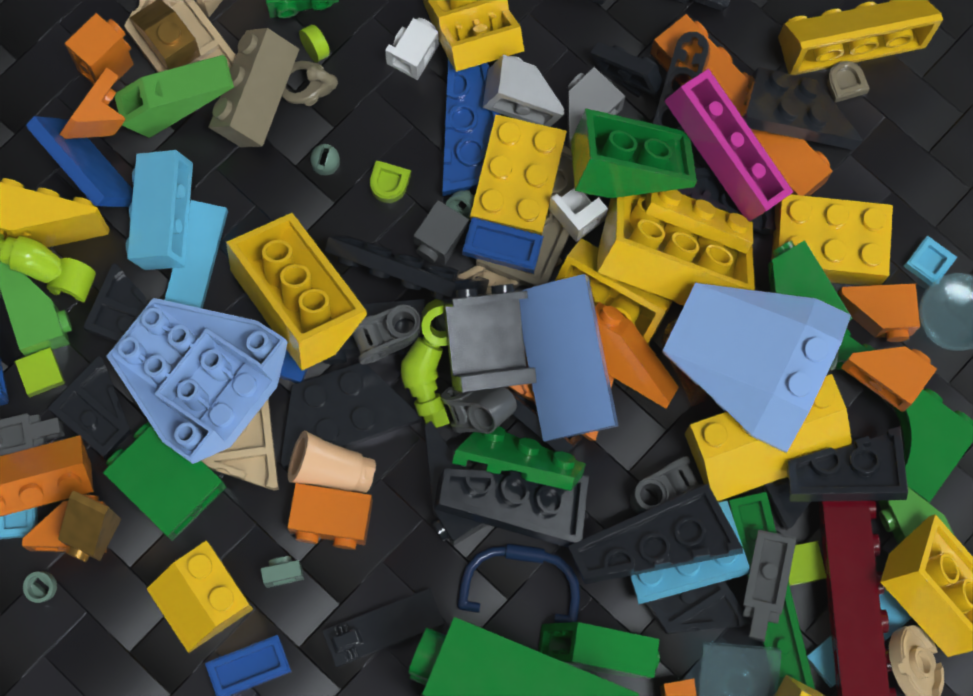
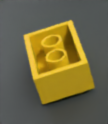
(844, 236)

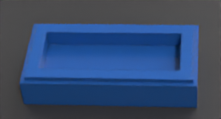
(502, 245)
(248, 667)

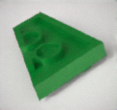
(507, 453)

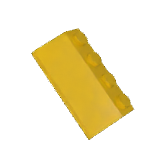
(857, 34)
(295, 289)
(738, 463)

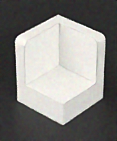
(577, 212)

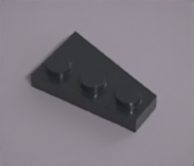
(857, 472)

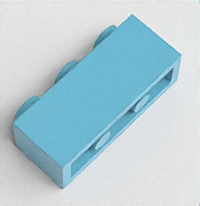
(159, 210)

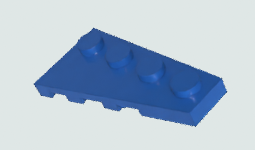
(466, 128)

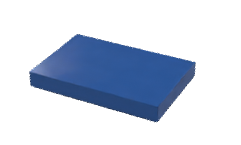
(82, 163)

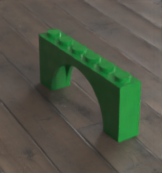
(931, 433)

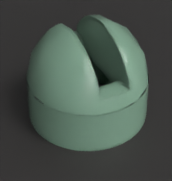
(332, 160)
(457, 197)
(35, 591)

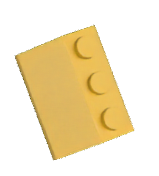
(642, 308)
(934, 584)

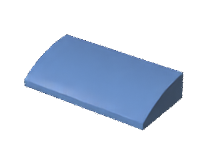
(568, 358)

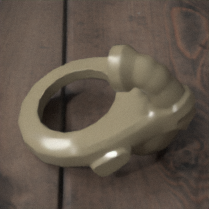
(320, 84)

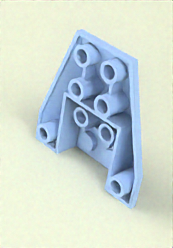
(198, 374)

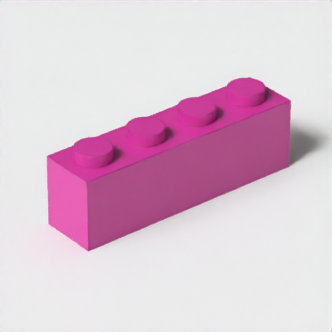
(728, 145)

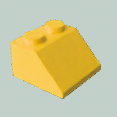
(198, 596)

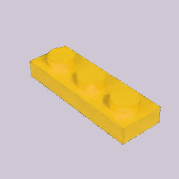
(701, 219)

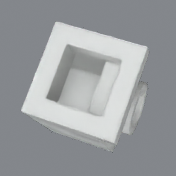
(413, 47)

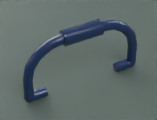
(527, 554)

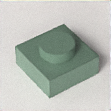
(282, 571)

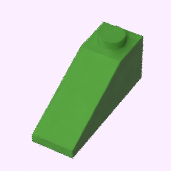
(32, 313)

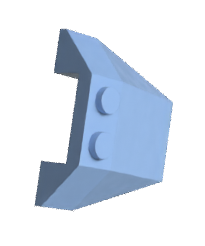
(757, 354)

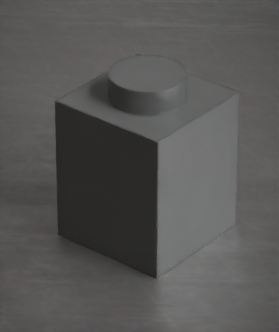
(440, 233)

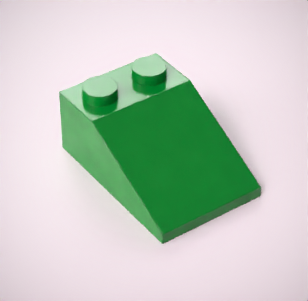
(629, 156)

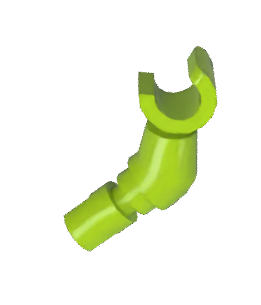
(40, 263)
(421, 364)

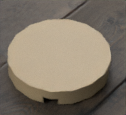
(914, 662)

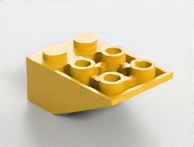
(47, 216)

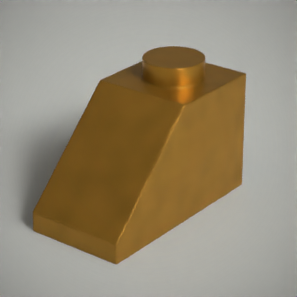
(166, 35)
(87, 527)

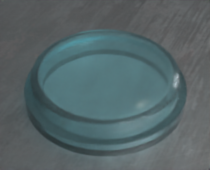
(948, 312)

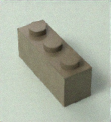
(258, 81)

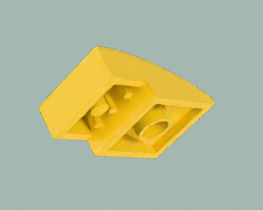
(475, 30)

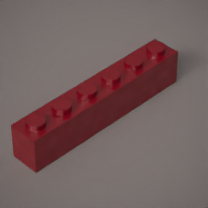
(854, 599)

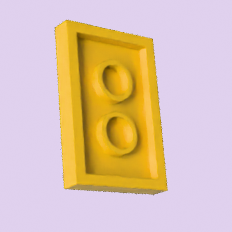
(518, 174)

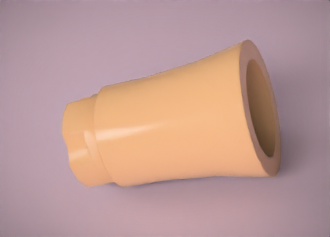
(329, 465)

